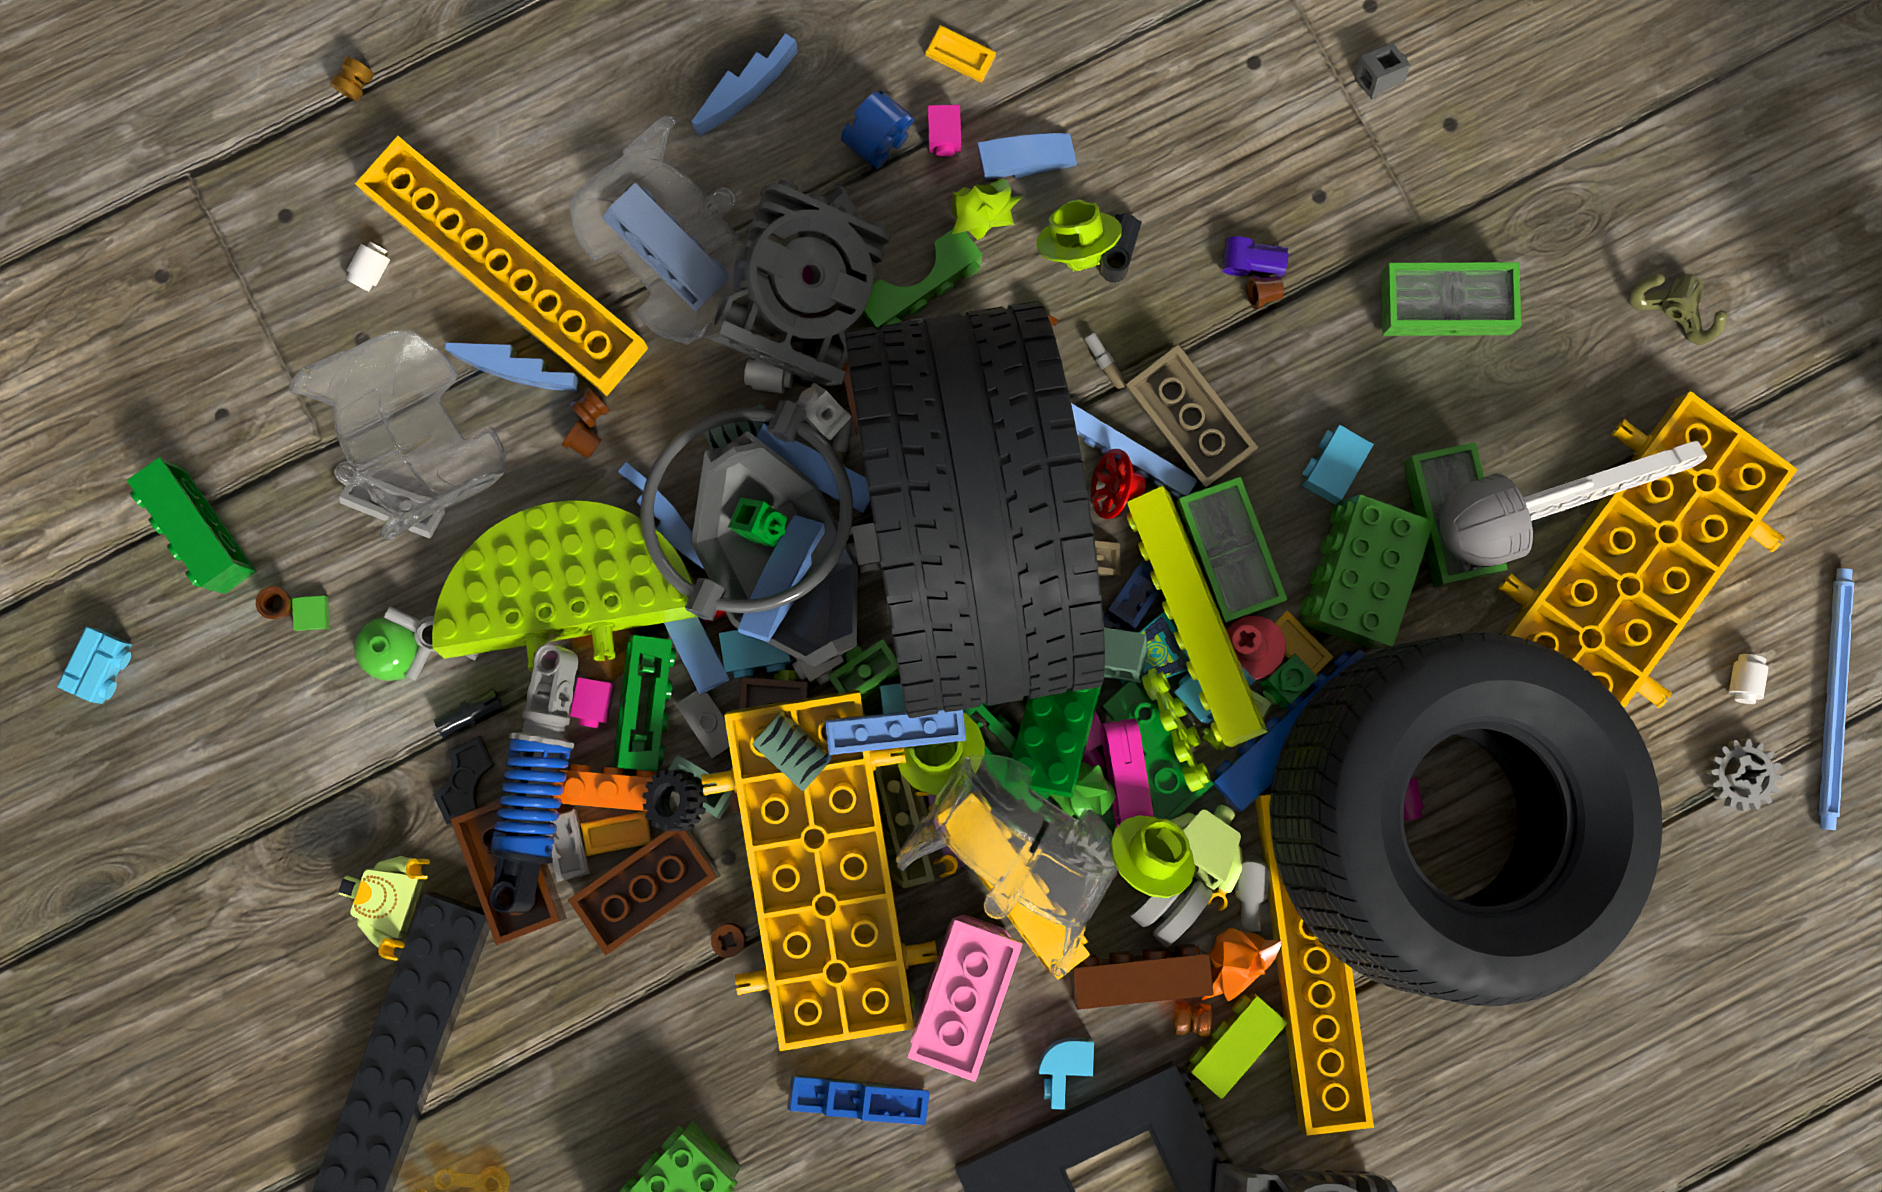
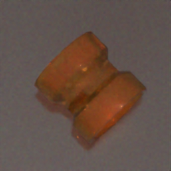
(1192, 1019)

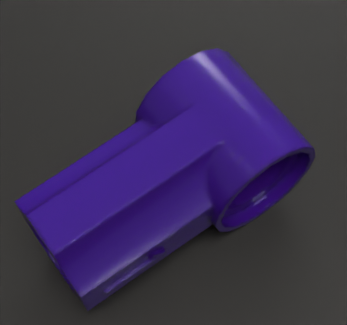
(1246, 257)

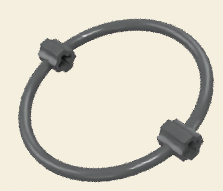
(707, 595)

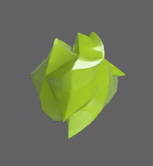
(983, 208)

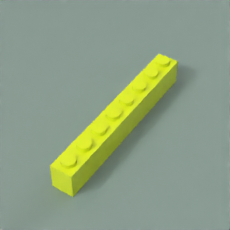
(1196, 617)

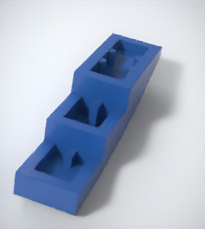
(858, 1100)

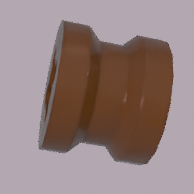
(589, 407)
(732, 935)

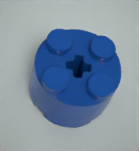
(877, 128)

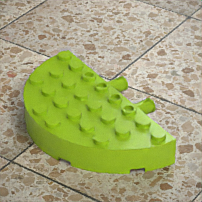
(554, 578)

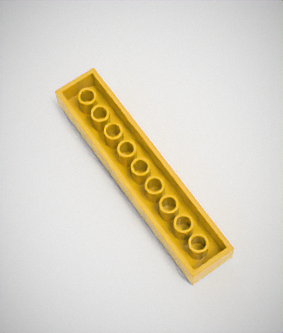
(502, 265)
(1319, 1014)

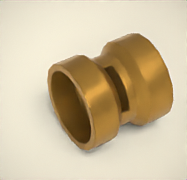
(352, 78)

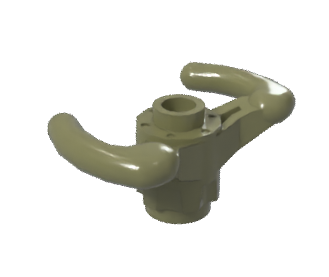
(1679, 304)

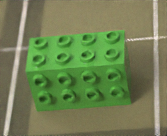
(1365, 572)
(687, 1165)

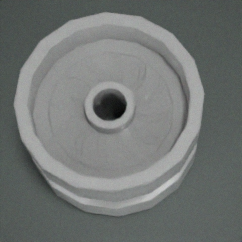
(1175, 912)

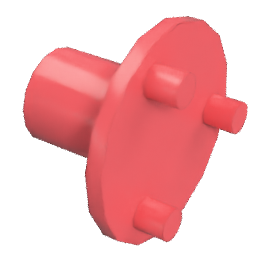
(1258, 645)

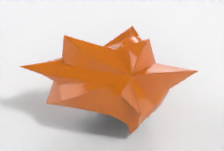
(1239, 960)

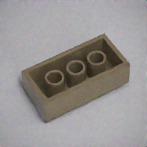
(1191, 417)

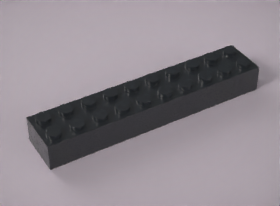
(405, 1047)

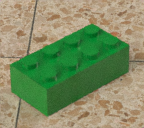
(190, 526)

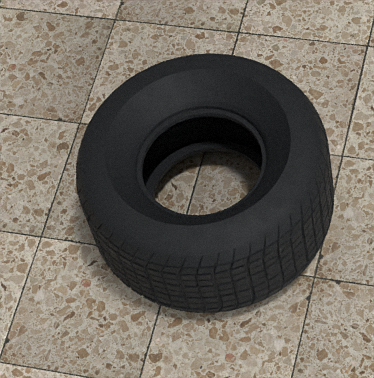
(1580, 795)

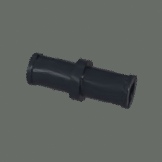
(468, 713)

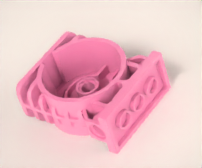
(964, 996)

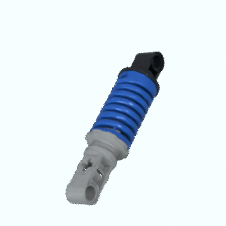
(534, 764)

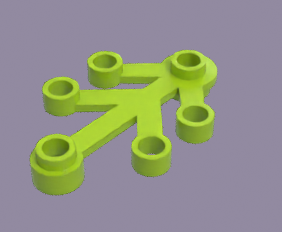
(1183, 738)

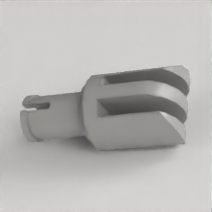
(1252, 890)

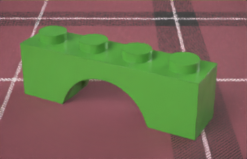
(955, 258)

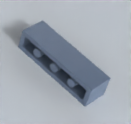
(665, 246)

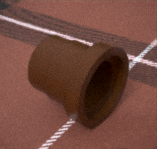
(1264, 290)
(582, 440)
(265, 599)

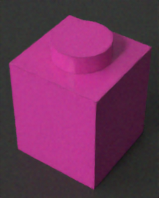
(944, 130)
(592, 702)

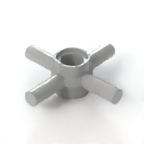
(417, 627)

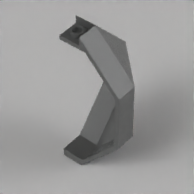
(818, 623)

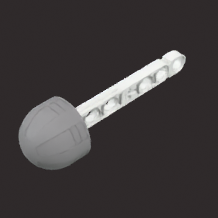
(1491, 520)

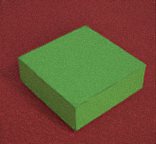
(310, 613)

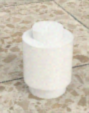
(367, 266)
(767, 377)
(1748, 678)

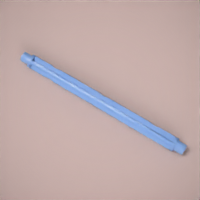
(1836, 699)

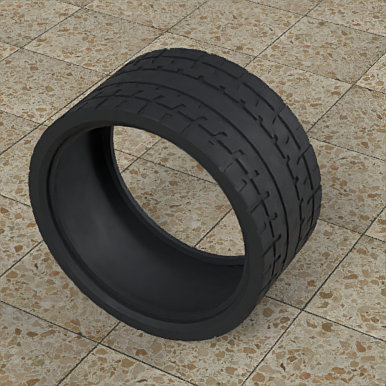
(979, 508)

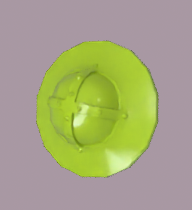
(1078, 235)
(932, 764)
(1153, 856)

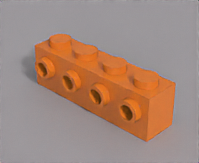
(606, 789)

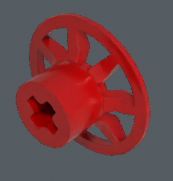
(1119, 485)

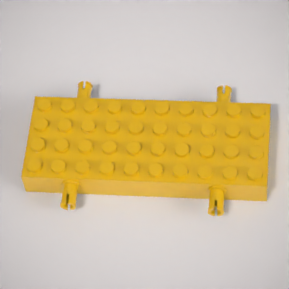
(1653, 551)
(820, 883)

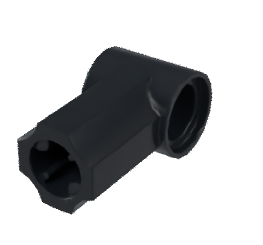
(1122, 250)

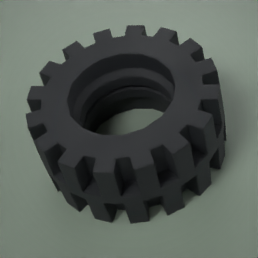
(659, 800)

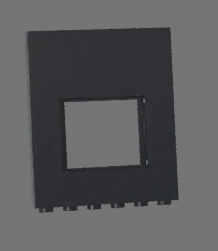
(1148, 1102)

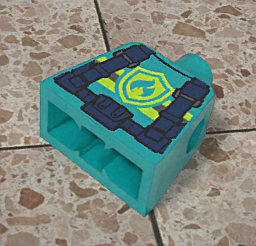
(1162, 649)

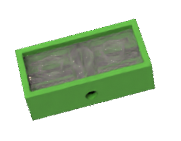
(1450, 299)
(1431, 482)
(1231, 550)

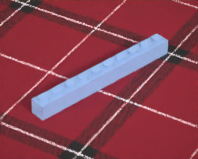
(1143, 460)

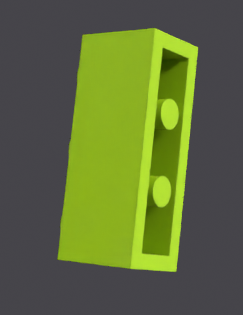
(1236, 1044)

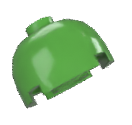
(385, 649)

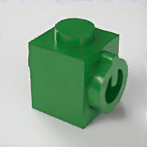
(758, 522)
(1288, 681)

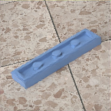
(816, 468)
(893, 731)

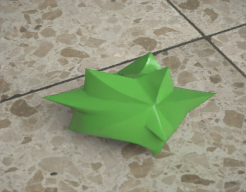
(1090, 792)

